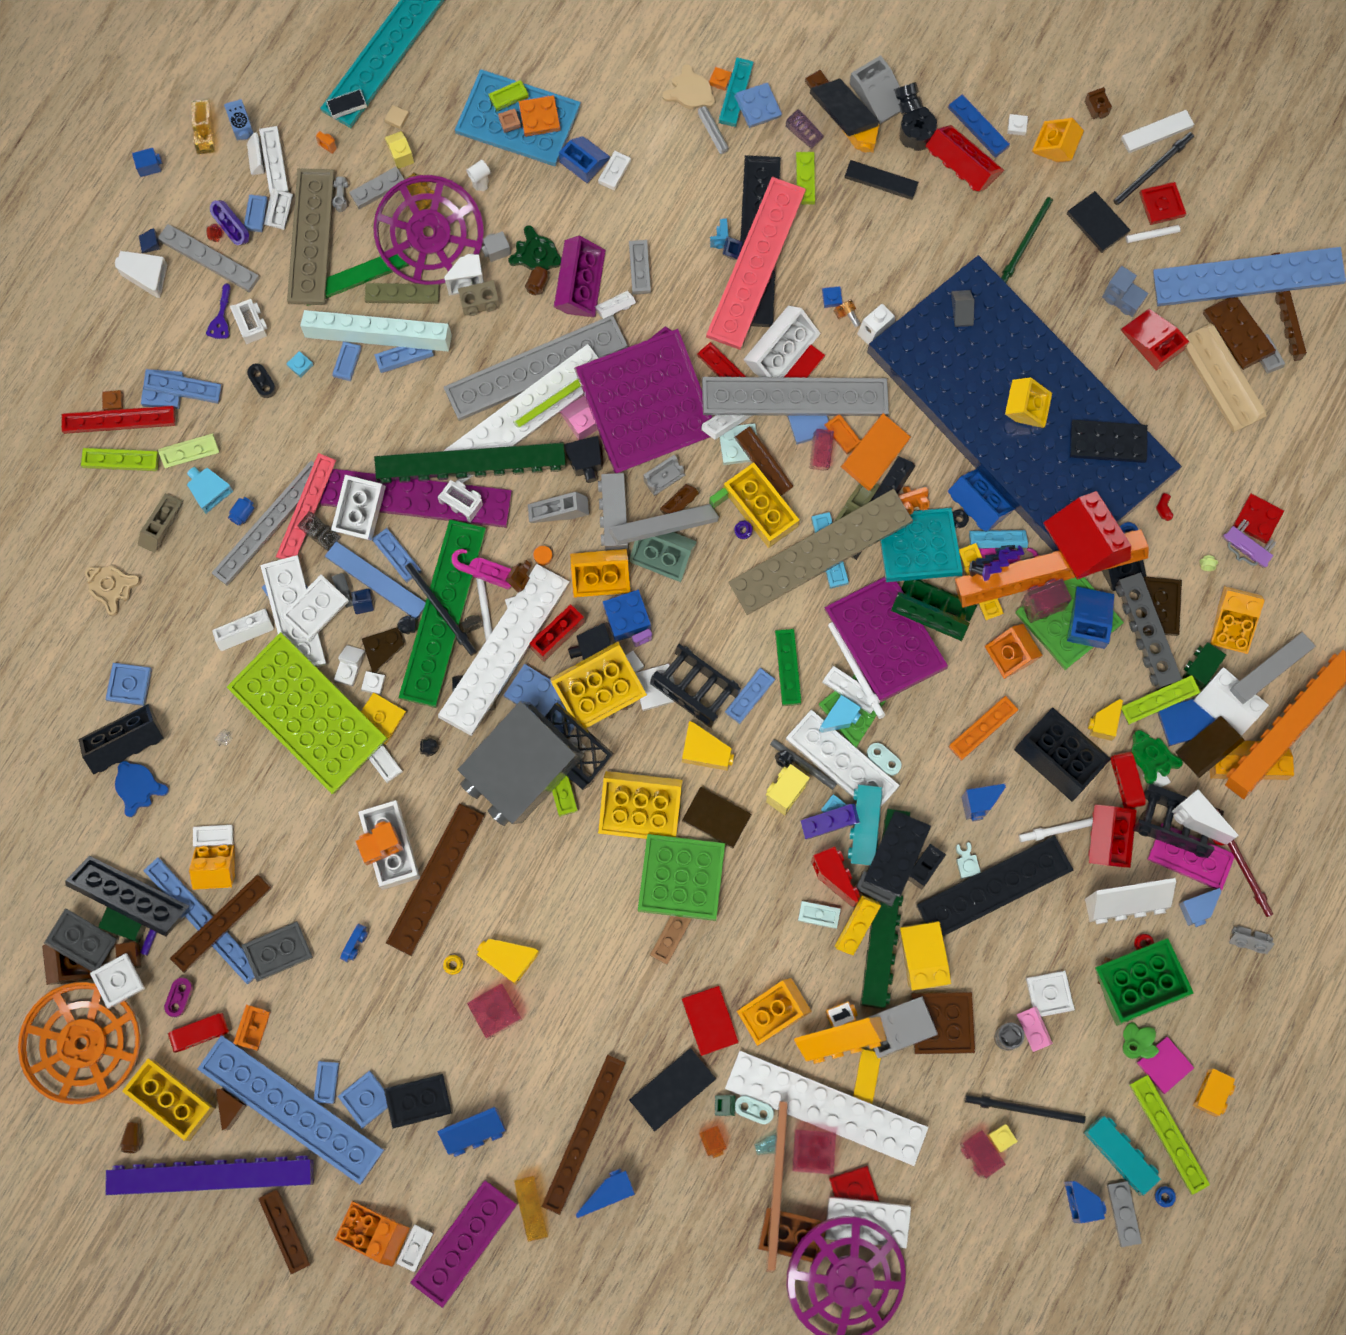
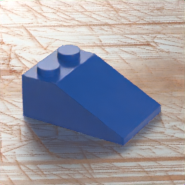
(611, 1191)

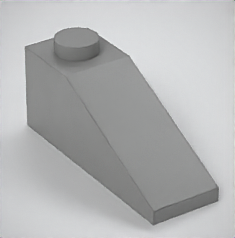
(559, 508)

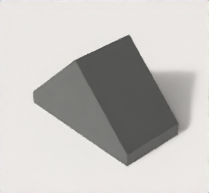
(963, 308)

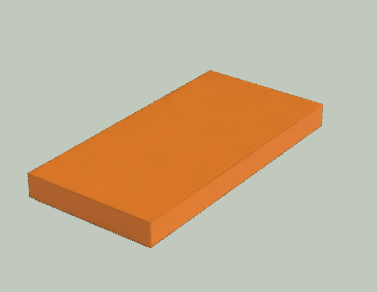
(875, 452)

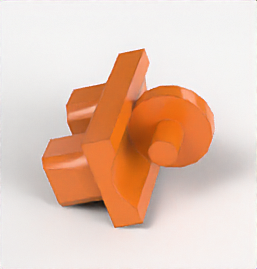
(915, 498)

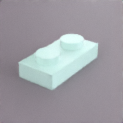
(819, 915)

